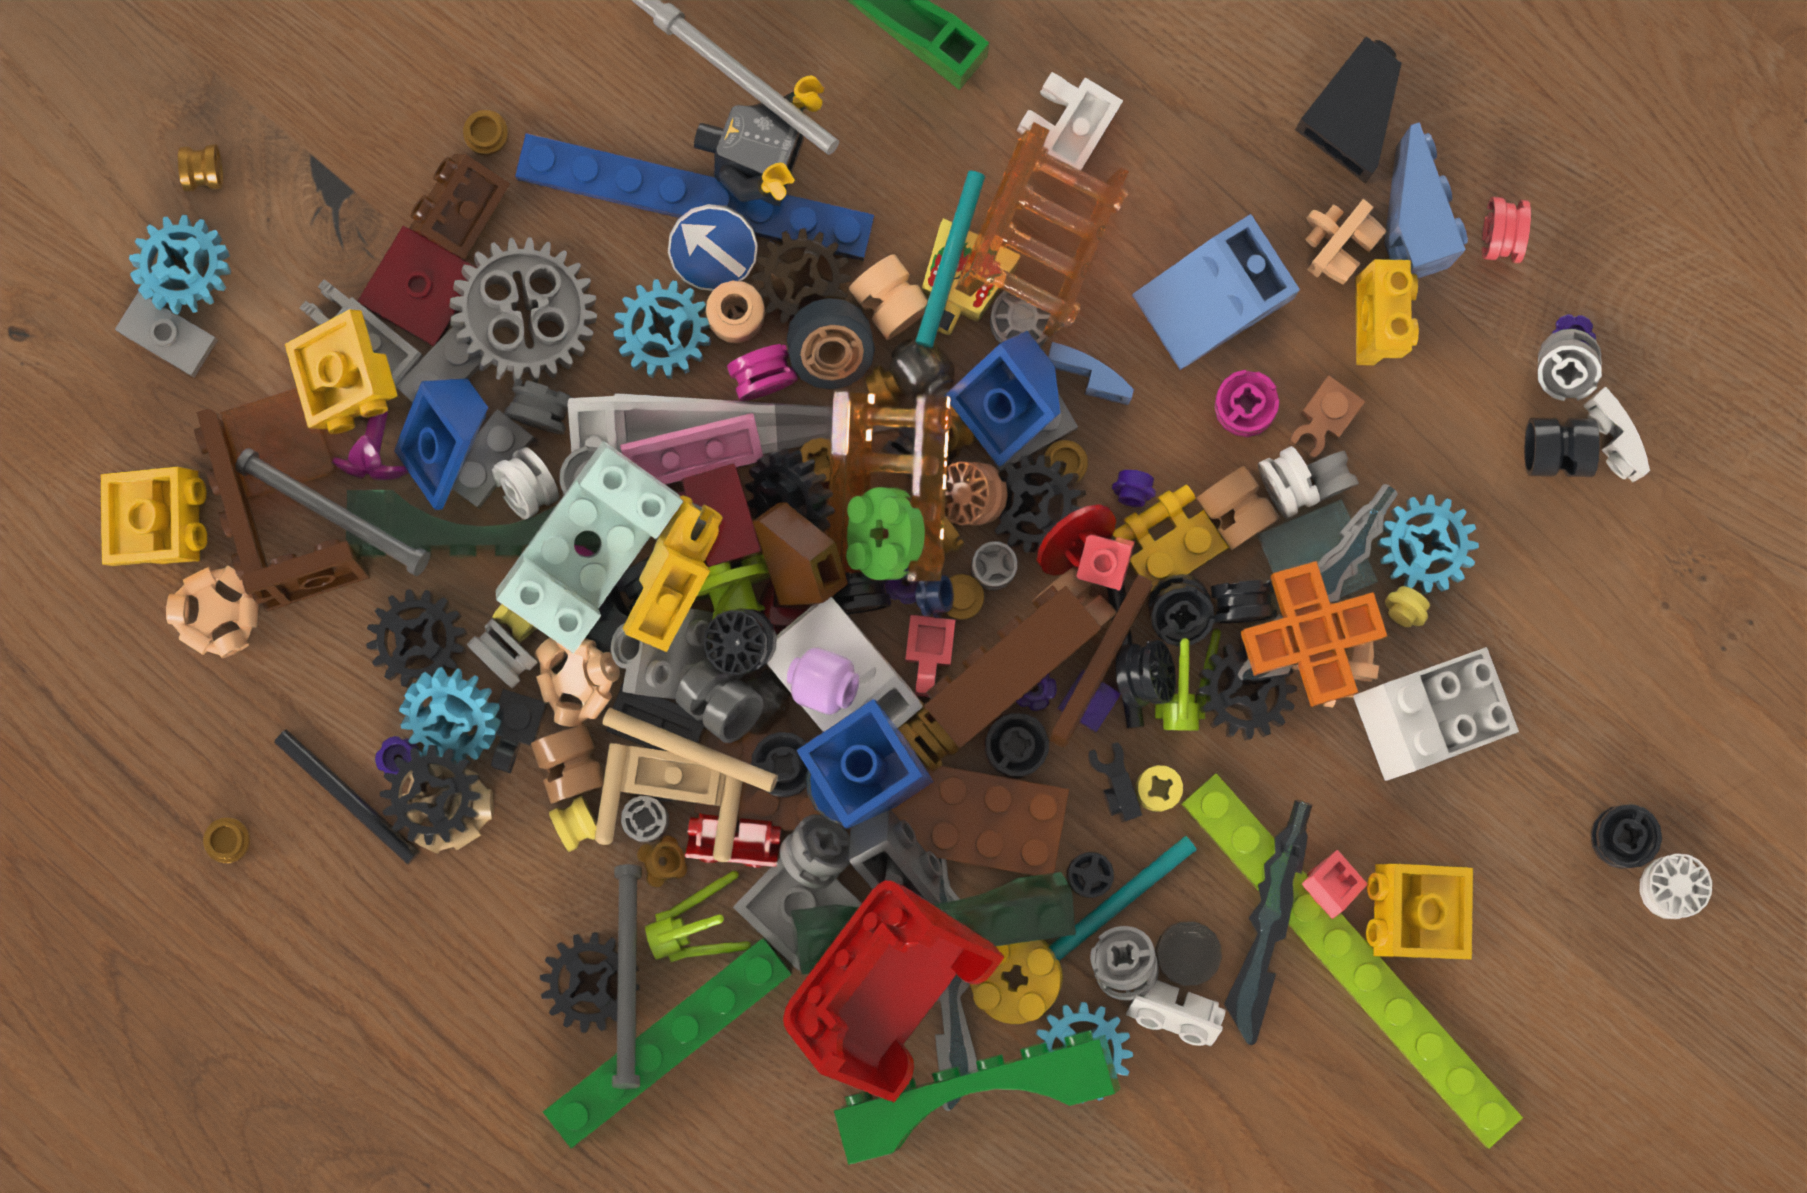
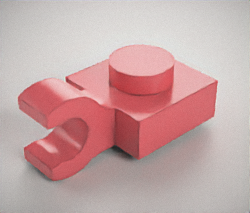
(930, 646)

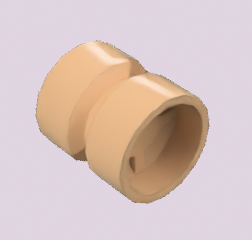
(889, 296)

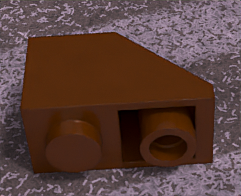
(798, 557)

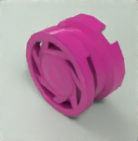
(762, 372)
(1246, 403)

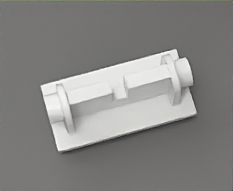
(1195, 1022)

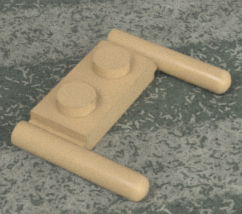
(668, 777)

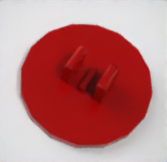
(1066, 540)

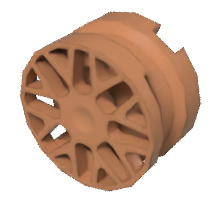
(973, 506)

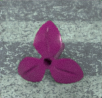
(365, 454)

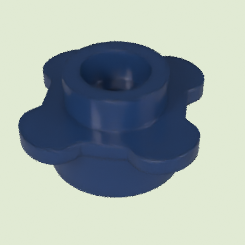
(934, 596)

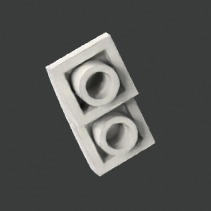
(1626, 450)

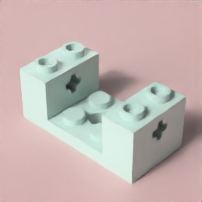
(556, 584)

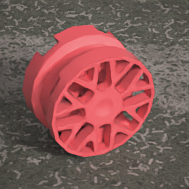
(1506, 229)

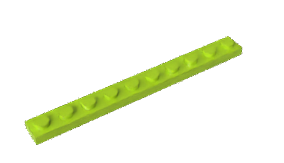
(1358, 971)

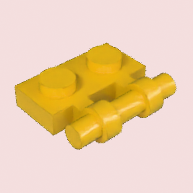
(1180, 550)

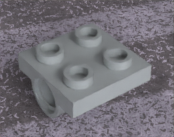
(654, 670)

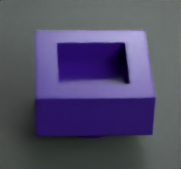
(1099, 706)

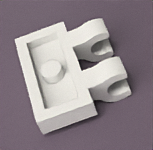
(1081, 124)

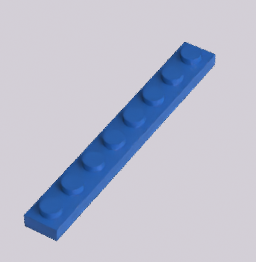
(678, 191)

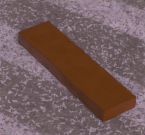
(1101, 661)

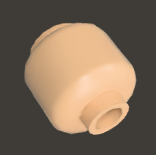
(727, 299)

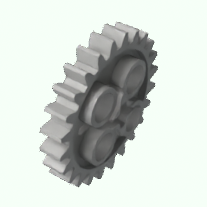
(484, 315)

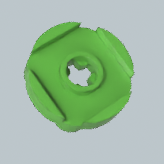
(866, 547)

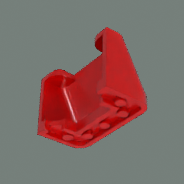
(880, 986)

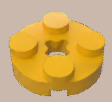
(1029, 999)

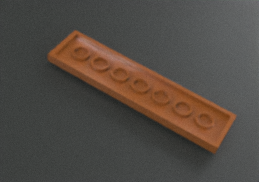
(956, 817)

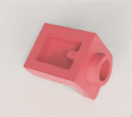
(1105, 561)
(1334, 884)

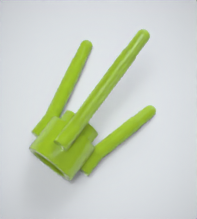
(1182, 711)
(669, 936)

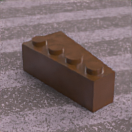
(1012, 666)

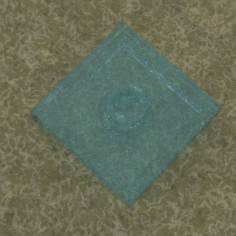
(1309, 539)

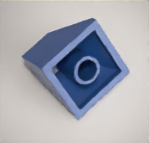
(1008, 397)
(440, 435)
(864, 765)

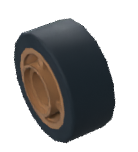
(826, 322)

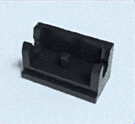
(658, 713)

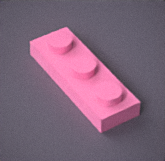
(697, 449)

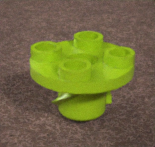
(733, 587)

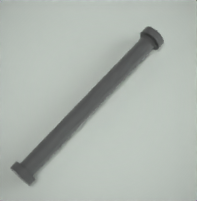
(414, 559)
(626, 998)

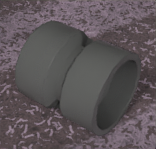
(719, 700)

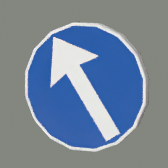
(712, 246)

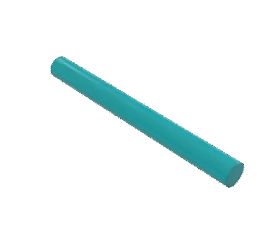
(950, 259)
(1124, 897)

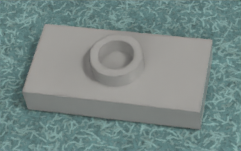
(166, 335)

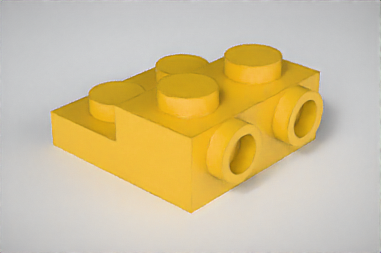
(1384, 311)
(340, 373)
(152, 516)
(1421, 911)

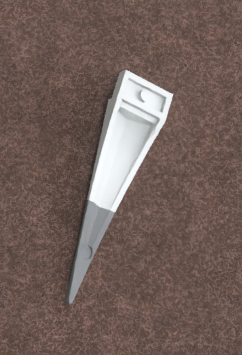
(639, 417)

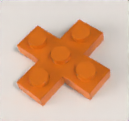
(1313, 634)

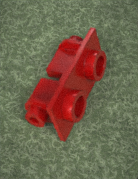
(753, 846)

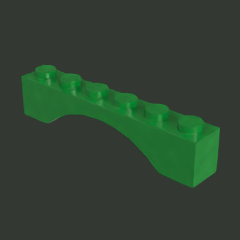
(931, 35)
(670, 1040)
(1068, 1074)

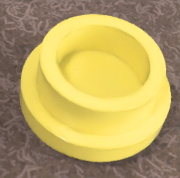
(1407, 607)

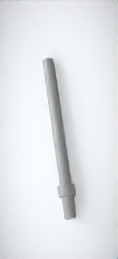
(672, 21)

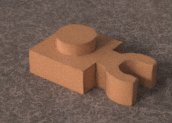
(1329, 412)

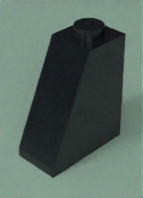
(1355, 108)

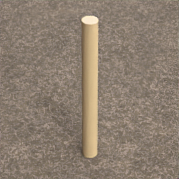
(690, 750)

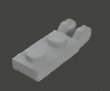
(399, 353)

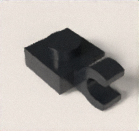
(519, 725)
(1121, 795)

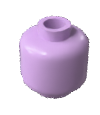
(823, 681)

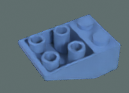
(1419, 211)
(1216, 292)

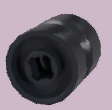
(1561, 447)

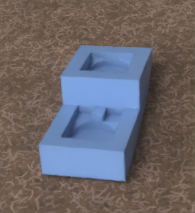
(1102, 380)

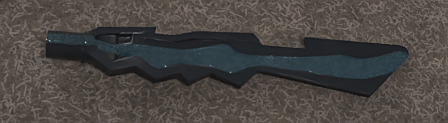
(1270, 919)

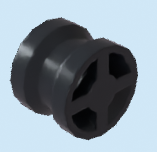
(1099, 870)

